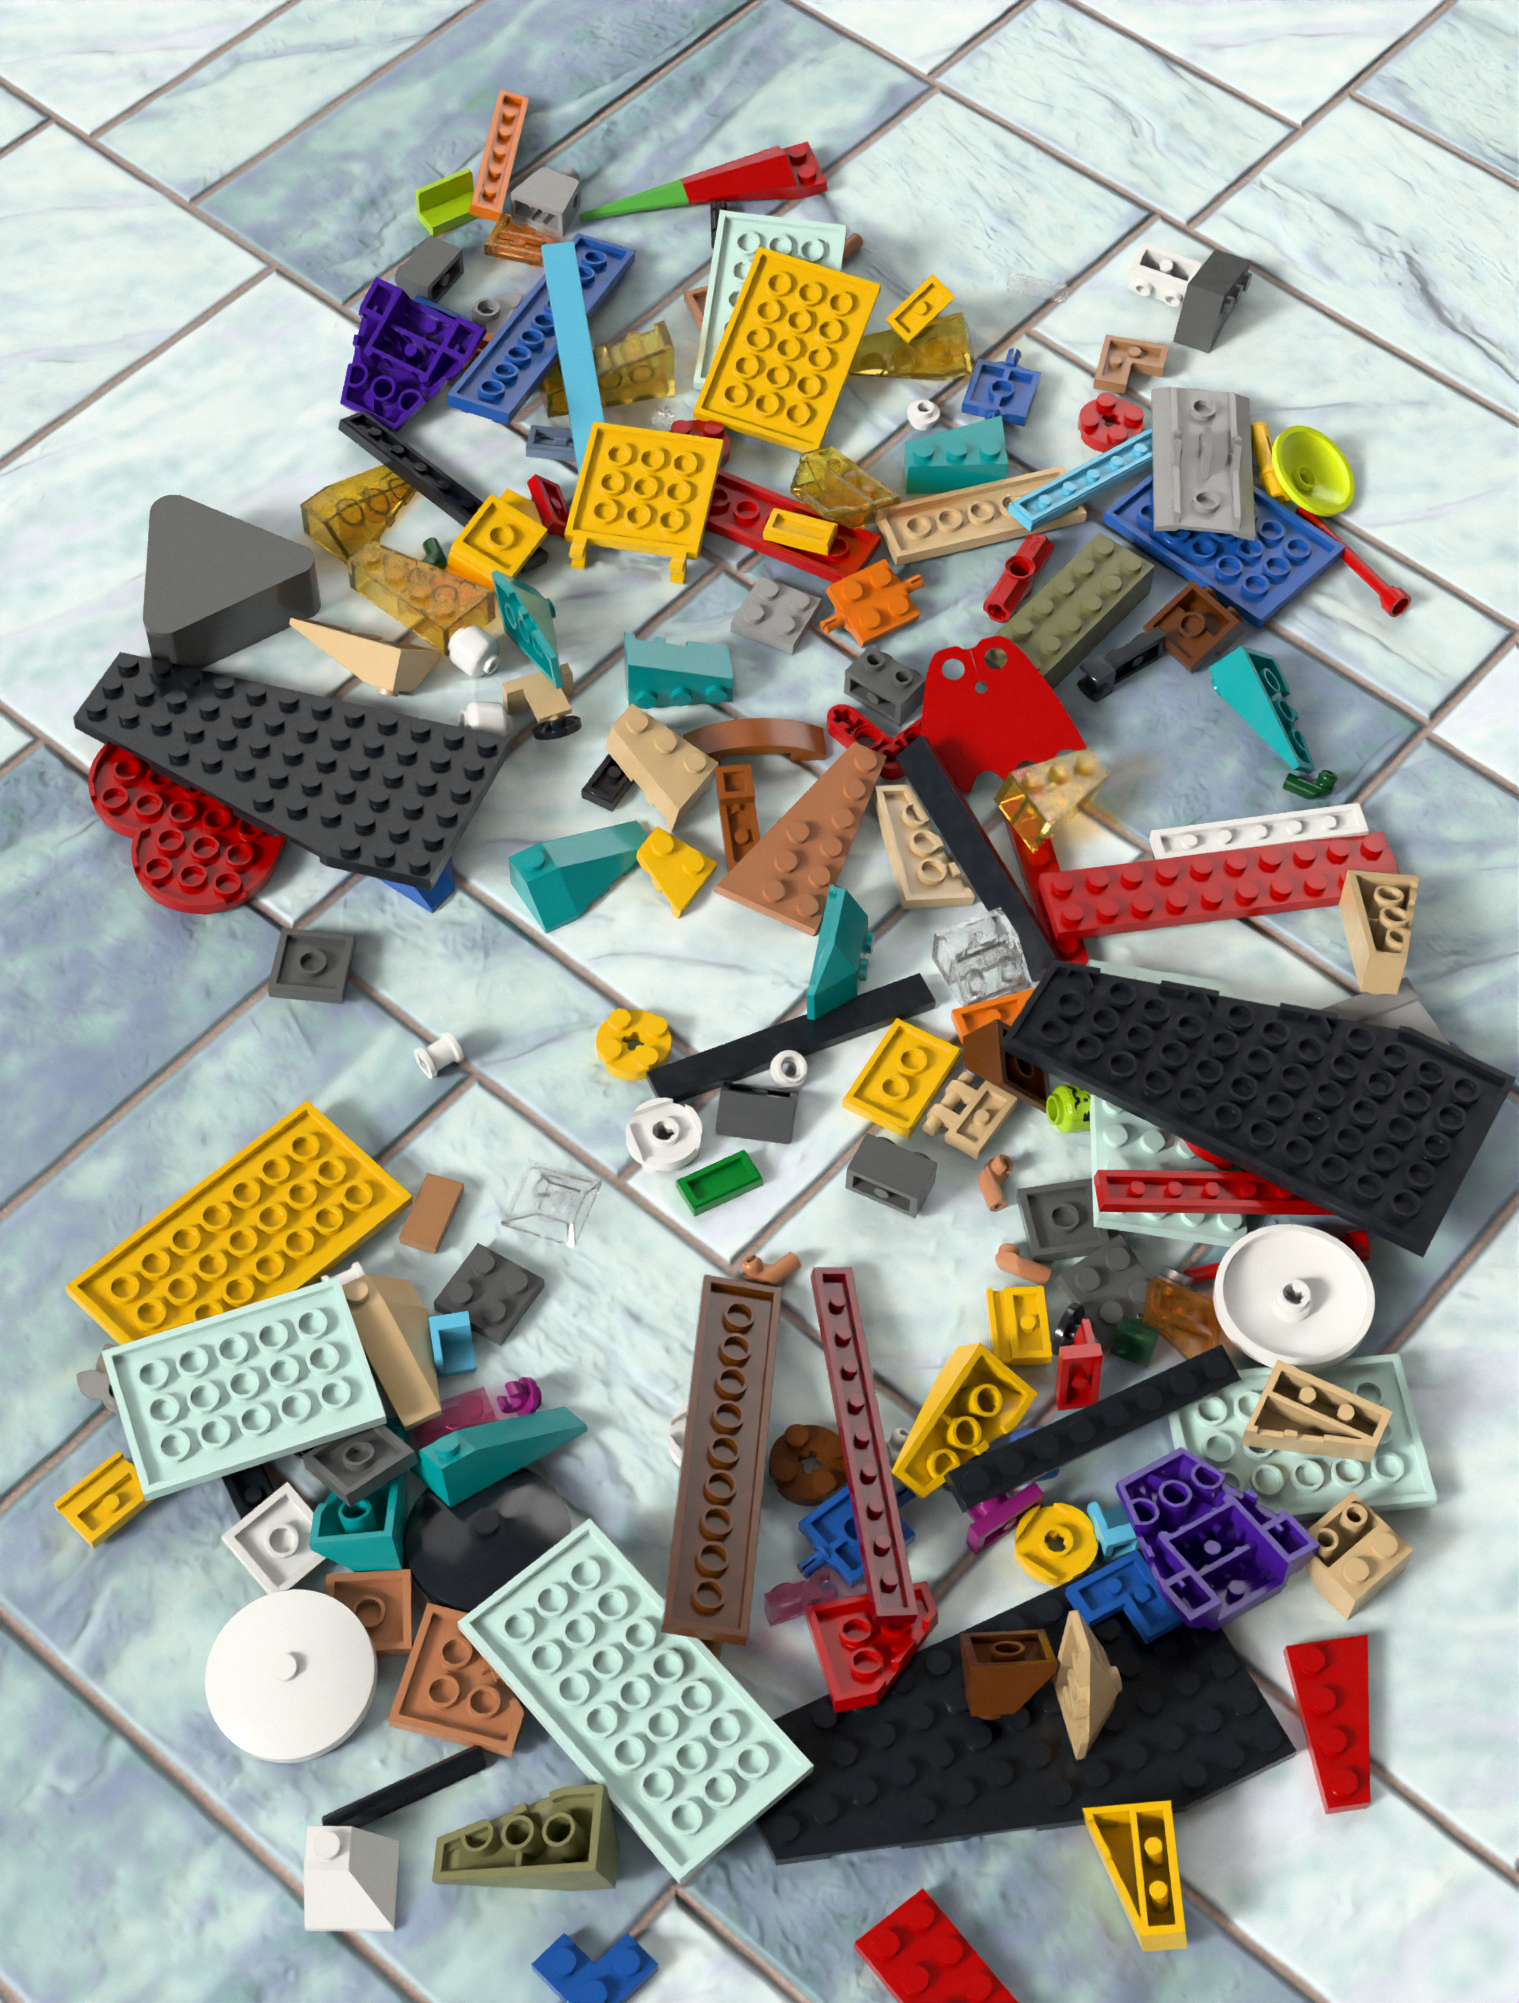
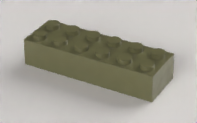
(1076, 609)

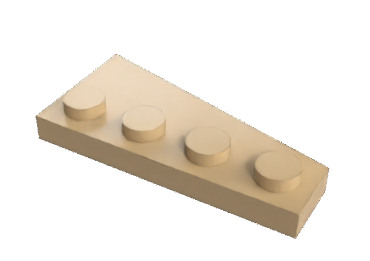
(916, 854)

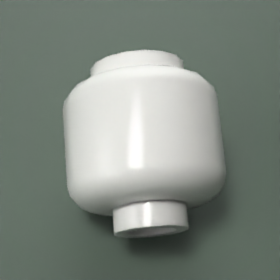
(474, 651)
(487, 718)

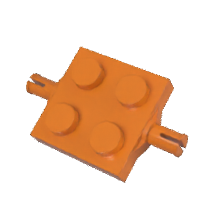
(872, 603)

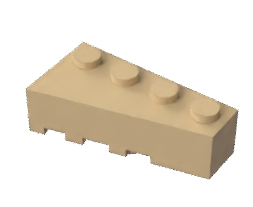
(1378, 926)

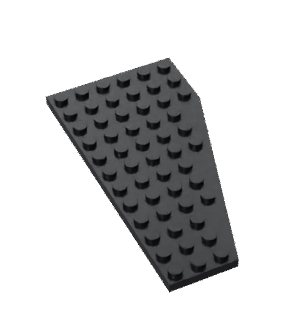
(328, 774)
(1310, 1101)
(935, 1775)

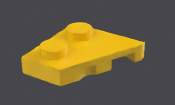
(675, 868)

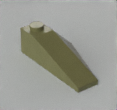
(546, 1845)

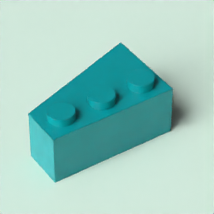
(956, 458)

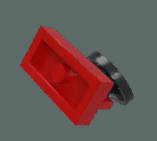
(1077, 1362)

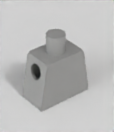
(548, 199)

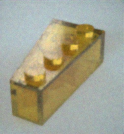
(625, 371)
(419, 594)

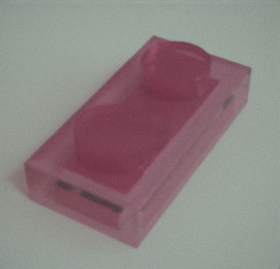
(457, 1413)

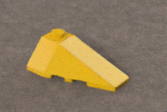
(963, 1414)

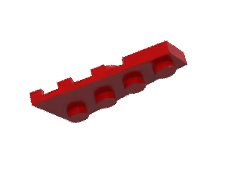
(1334, 1712)

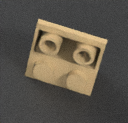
(1355, 1555)

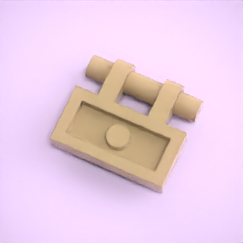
(980, 1119)

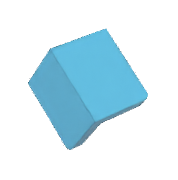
(452, 1344)
(1112, 1532)

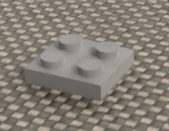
(776, 615)

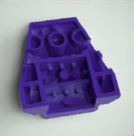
(403, 355)
(1208, 1542)

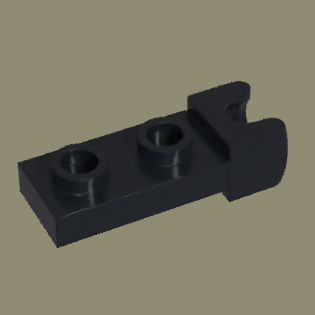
(1120, 664)

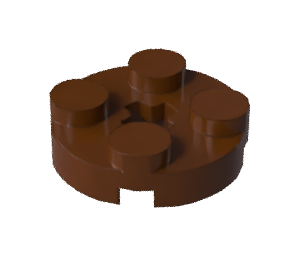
(788, 1474)

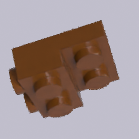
(1196, 626)

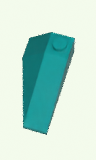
(529, 623)
(1257, 692)
(570, 872)
(369, 1532)

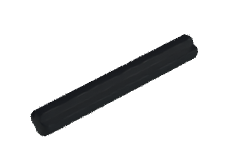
(408, 1789)

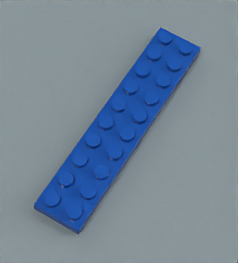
(526, 344)

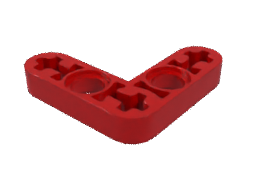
(861, 728)

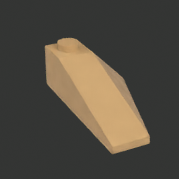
(373, 660)
(396, 1345)
(1084, 1684)

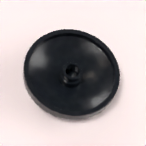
(485, 1540)

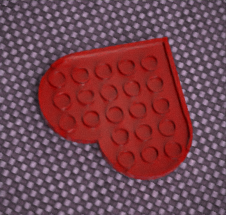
(184, 843)

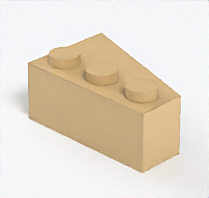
(661, 764)
(1314, 1418)

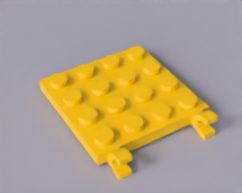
(643, 494)

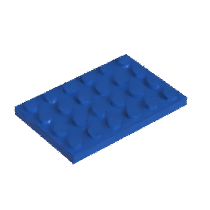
(1244, 574)

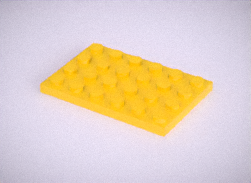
(787, 351)

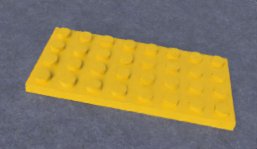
(245, 1232)

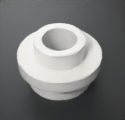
(923, 414)
(798, 1063)

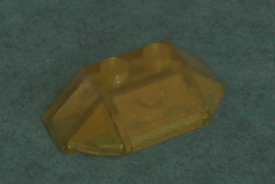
(841, 489)

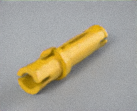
(1262, 449)

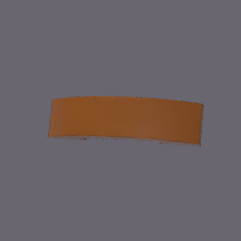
(758, 737)
(736, 811)

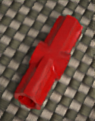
(1018, 577)

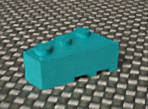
(676, 674)

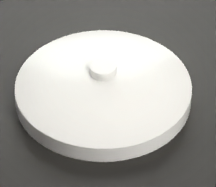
(1293, 1297)
(291, 1676)

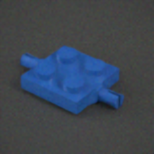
(1001, 390)
(835, 1538)

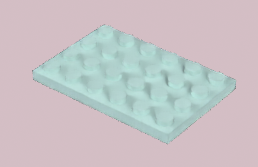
(733, 254)
(243, 1388)
(1307, 1482)

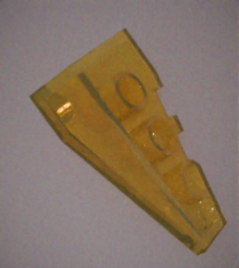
(935, 354)
(355, 510)

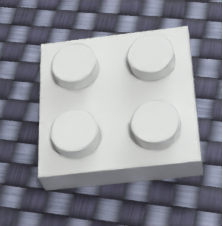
(276, 1541)

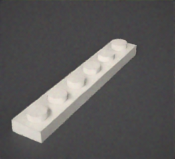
(1259, 831)

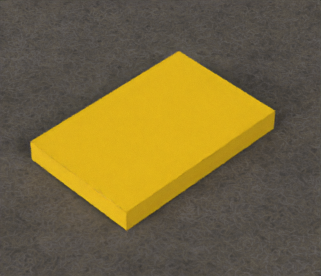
(902, 1078)

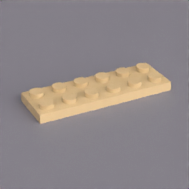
(966, 518)

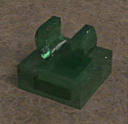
(1135, 1340)

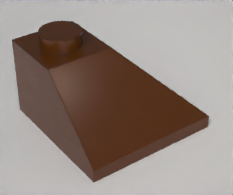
(1003, 1069)
(1004, 1669)

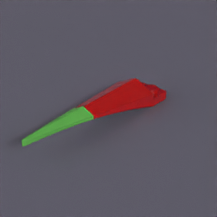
(759, 176)

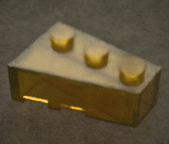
(1050, 794)

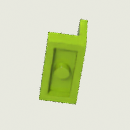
(446, 202)

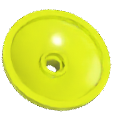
(1313, 471)

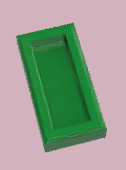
(719, 1182)

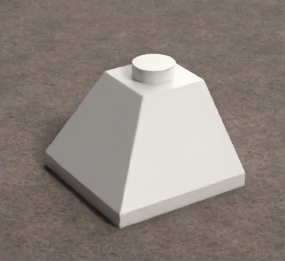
(349, 1880)

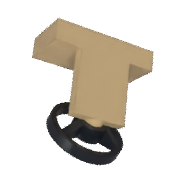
(546, 702)

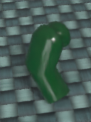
(434, 553)
(1311, 789)

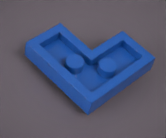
(1127, 1587)
(610, 1980)

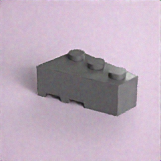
(1211, 299)

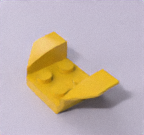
(497, 538)

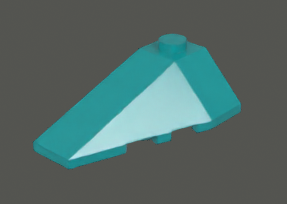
(486, 1453)

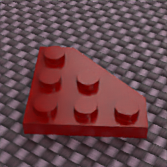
(862, 1657)

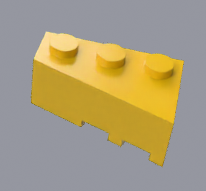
(1143, 1868)

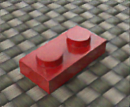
(549, 504)

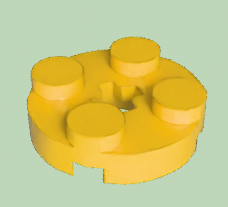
(633, 1025)
(1052, 1522)

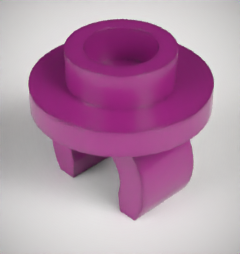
(523, 1397)

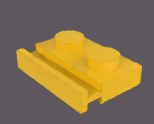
(1019, 1325)
(103, 1500)

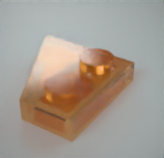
(516, 243)
(1183, 1317)

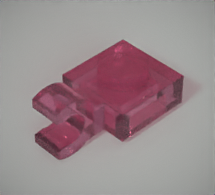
(789, 1600)

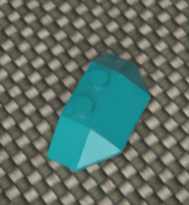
(839, 954)

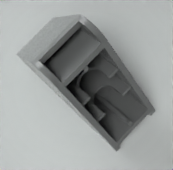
(219, 583)

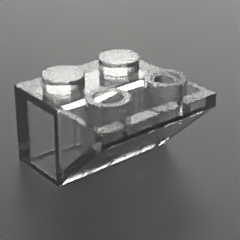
(981, 958)

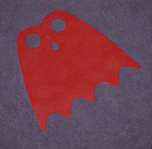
(998, 728)

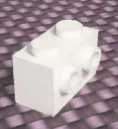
(1162, 274)

